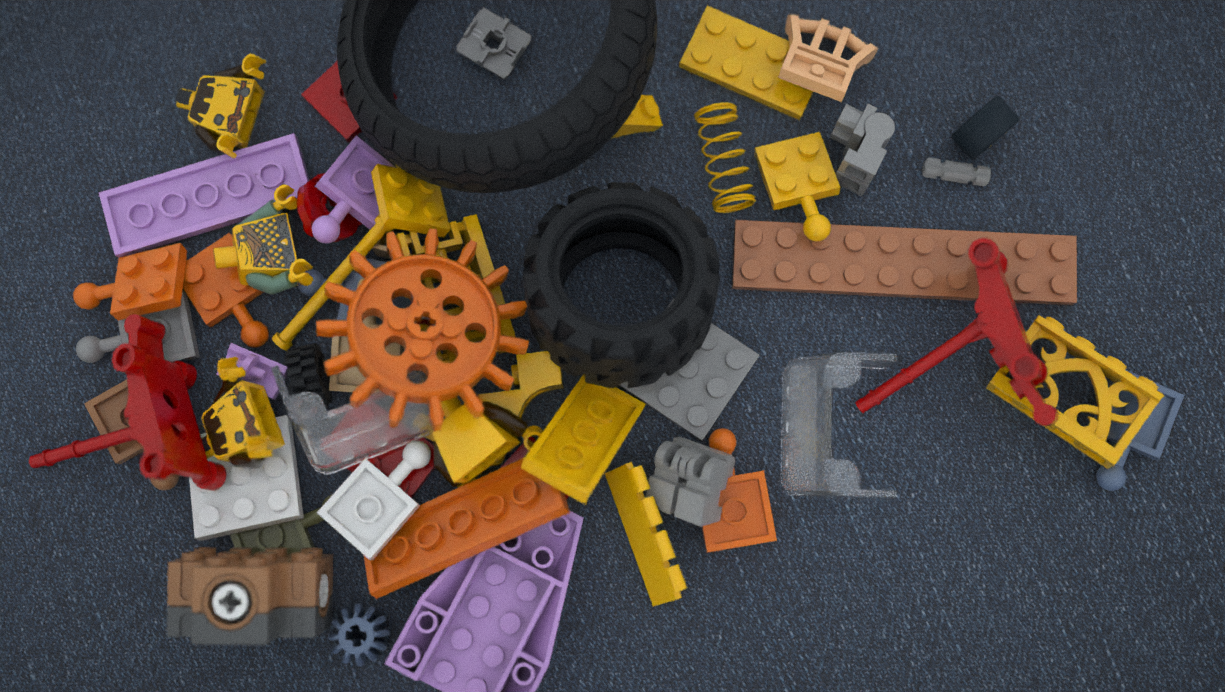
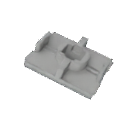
(487, 26)

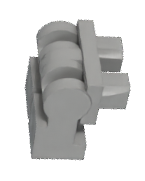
(865, 138)
(690, 480)

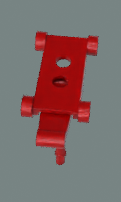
(999, 323)
(156, 410)

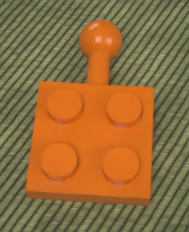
(142, 284)
(219, 294)
(744, 503)

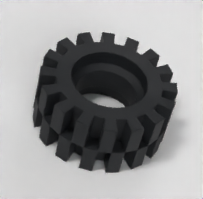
(308, 371)

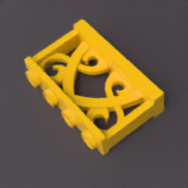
(1090, 438)

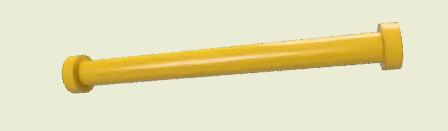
(285, 338)

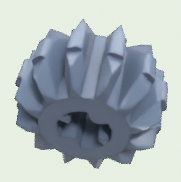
(352, 645)

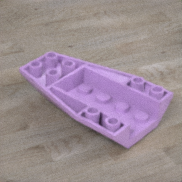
(492, 615)

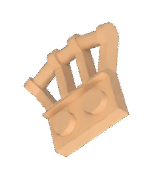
(818, 69)

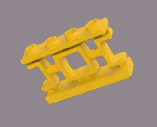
(481, 265)

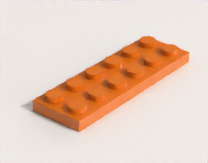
(464, 525)

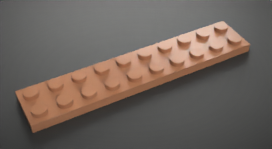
(899, 262)

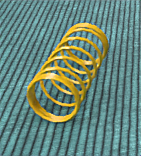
(722, 119)

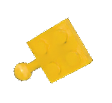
(797, 174)
(409, 201)

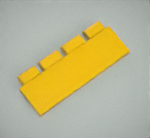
(649, 546)

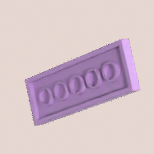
(200, 195)

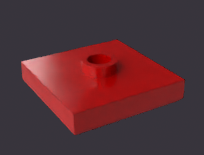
(330, 102)

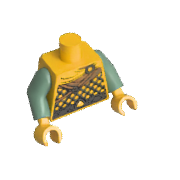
(265, 248)

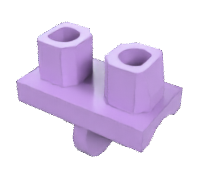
(257, 369)

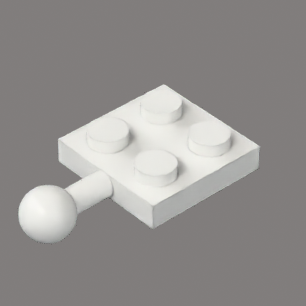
(372, 506)

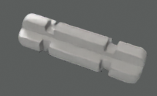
(956, 172)

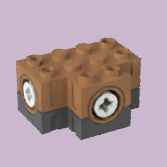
(249, 595)

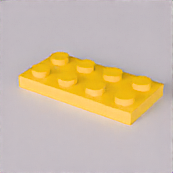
(743, 61)
(583, 438)

